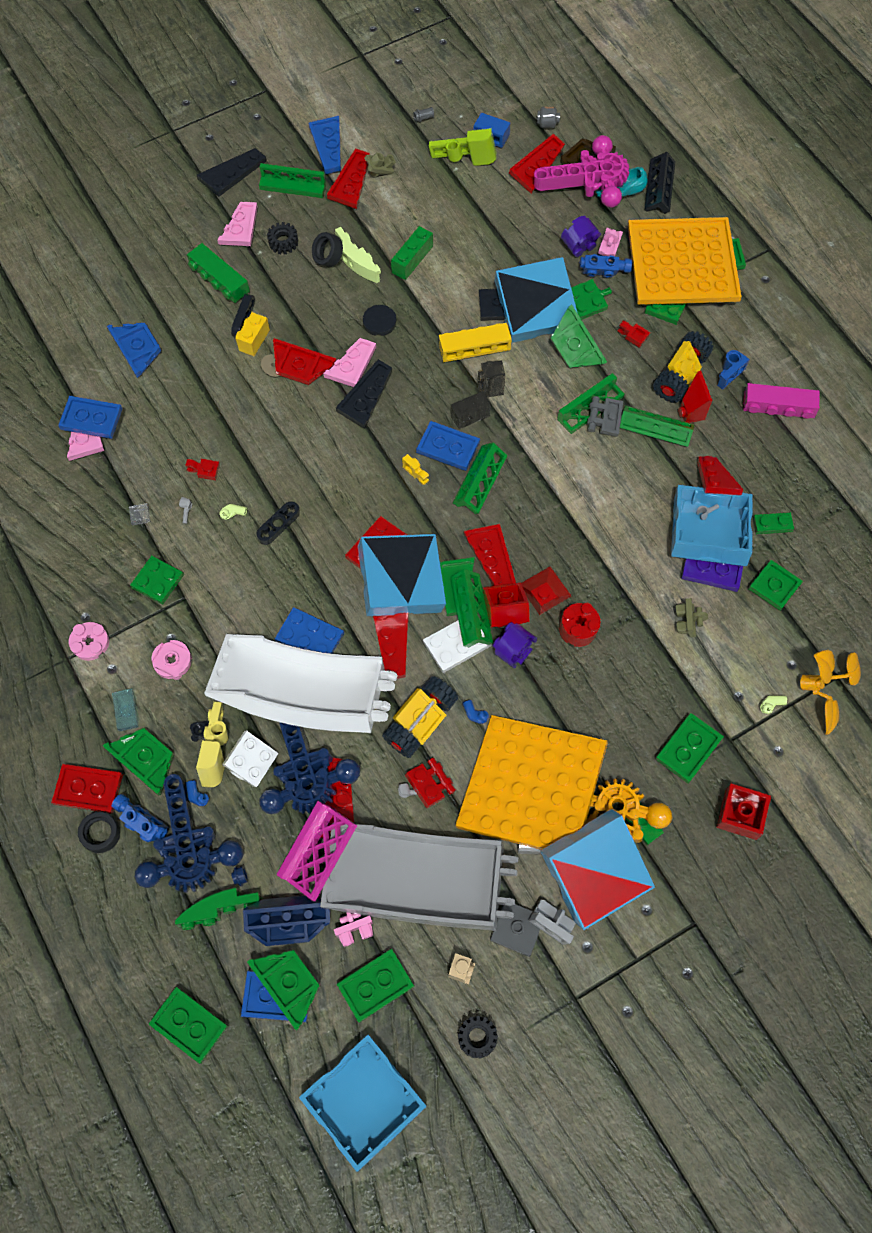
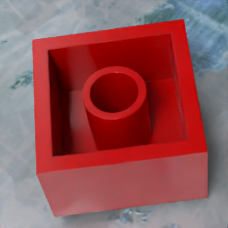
(506, 604)
(744, 811)

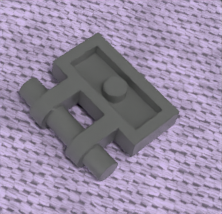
(610, 417)

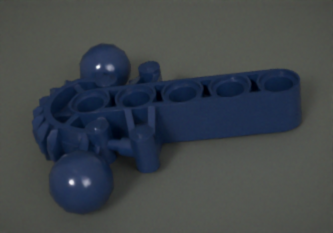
(346, 772)
(228, 854)

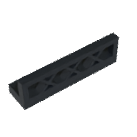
(664, 181)

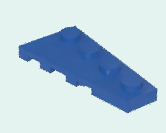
(327, 142)

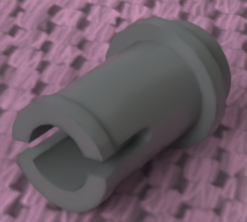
(420, 115)

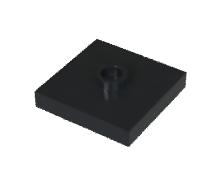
(490, 305)

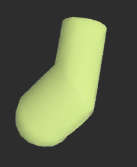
(231, 510)
(771, 701)

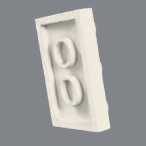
(448, 649)

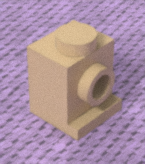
(461, 969)

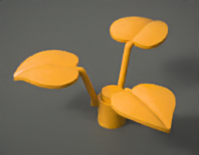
(816, 682)

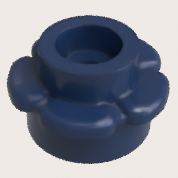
(239, 876)

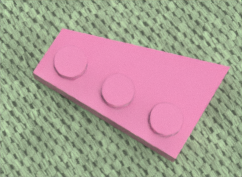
(241, 226)
(353, 364)
(83, 445)

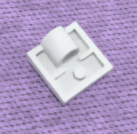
(250, 759)

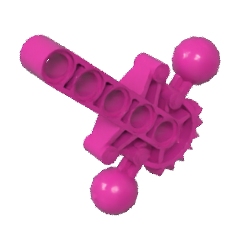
(605, 171)

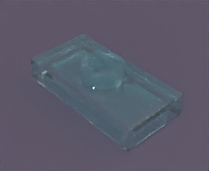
(125, 710)

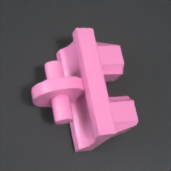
(610, 242)
(344, 932)

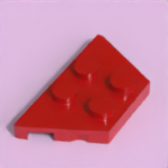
(300, 363)

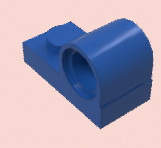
(732, 367)

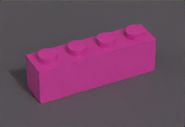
(781, 400)

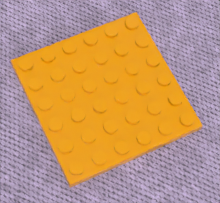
(683, 261)
(531, 783)

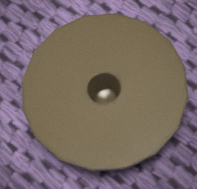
(268, 365)

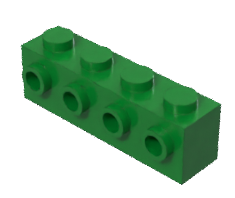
(218, 273)

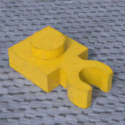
(412, 466)

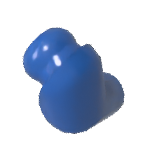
(474, 715)
(194, 796)

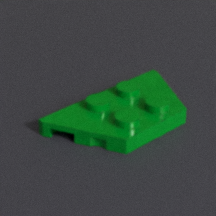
(575, 341)
(143, 757)
(287, 983)

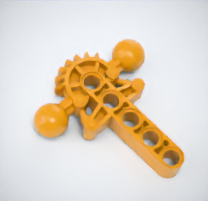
(657, 814)

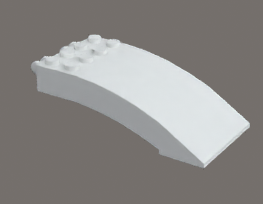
(300, 684)

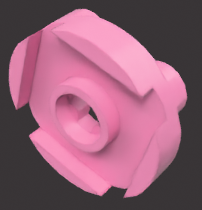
(94, 649)
(170, 649)

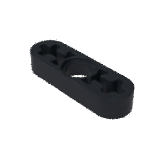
(244, 311)
(291, 517)

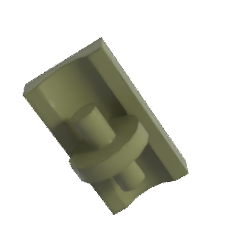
(380, 164)
(689, 626)

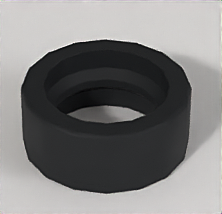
(335, 252)
(90, 820)

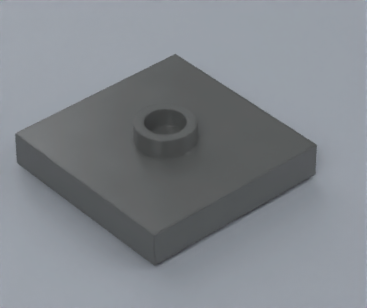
(516, 933)

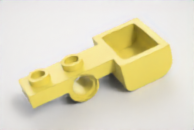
(210, 756)

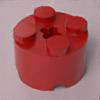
(571, 621)

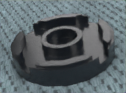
(379, 320)

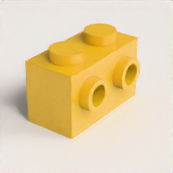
(252, 334)

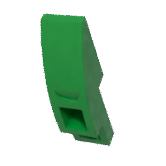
(208, 909)

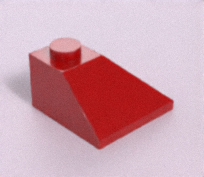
(696, 400)
(545, 590)

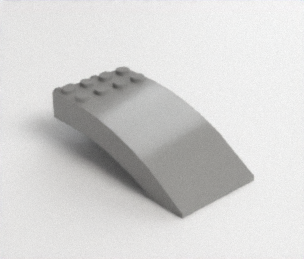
(419, 878)

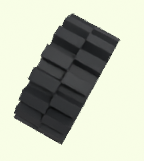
(284, 245)
(491, 1037)

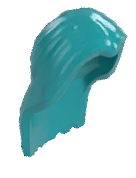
(635, 182)

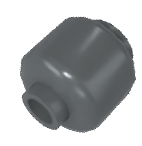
(548, 117)

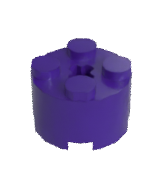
(581, 236)
(514, 644)

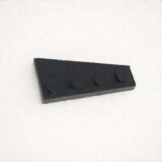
(229, 173)
(363, 397)

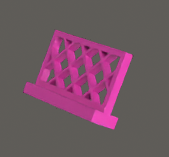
(308, 842)

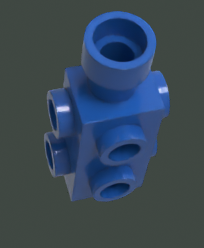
(603, 267)
(134, 820)

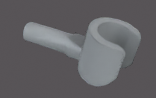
(187, 505)
(703, 509)
(404, 791)

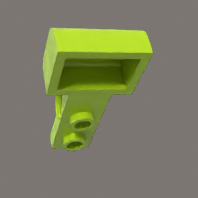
(478, 144)

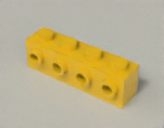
(475, 342)

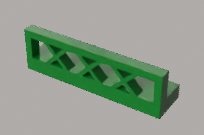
(292, 184)
(583, 402)
(656, 426)
(470, 485)
(468, 607)

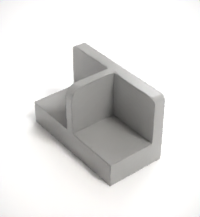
(553, 922)

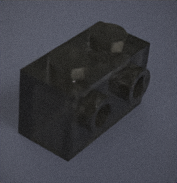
(491, 378)
(470, 410)

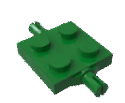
(589, 299)

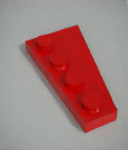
(541, 156)
(350, 181)
(492, 553)
(392, 640)
(343, 799)

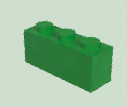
(412, 253)

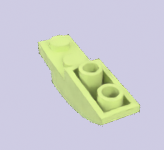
(357, 258)

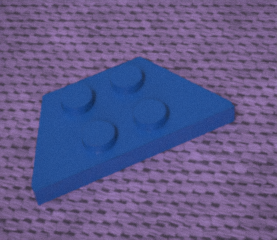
(136, 345)

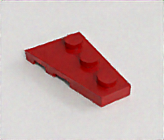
(716, 477)

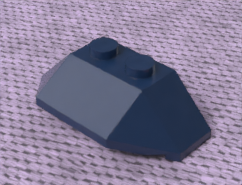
(285, 920)

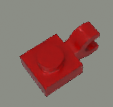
(636, 334)
(205, 469)

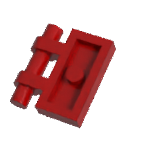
(426, 787)

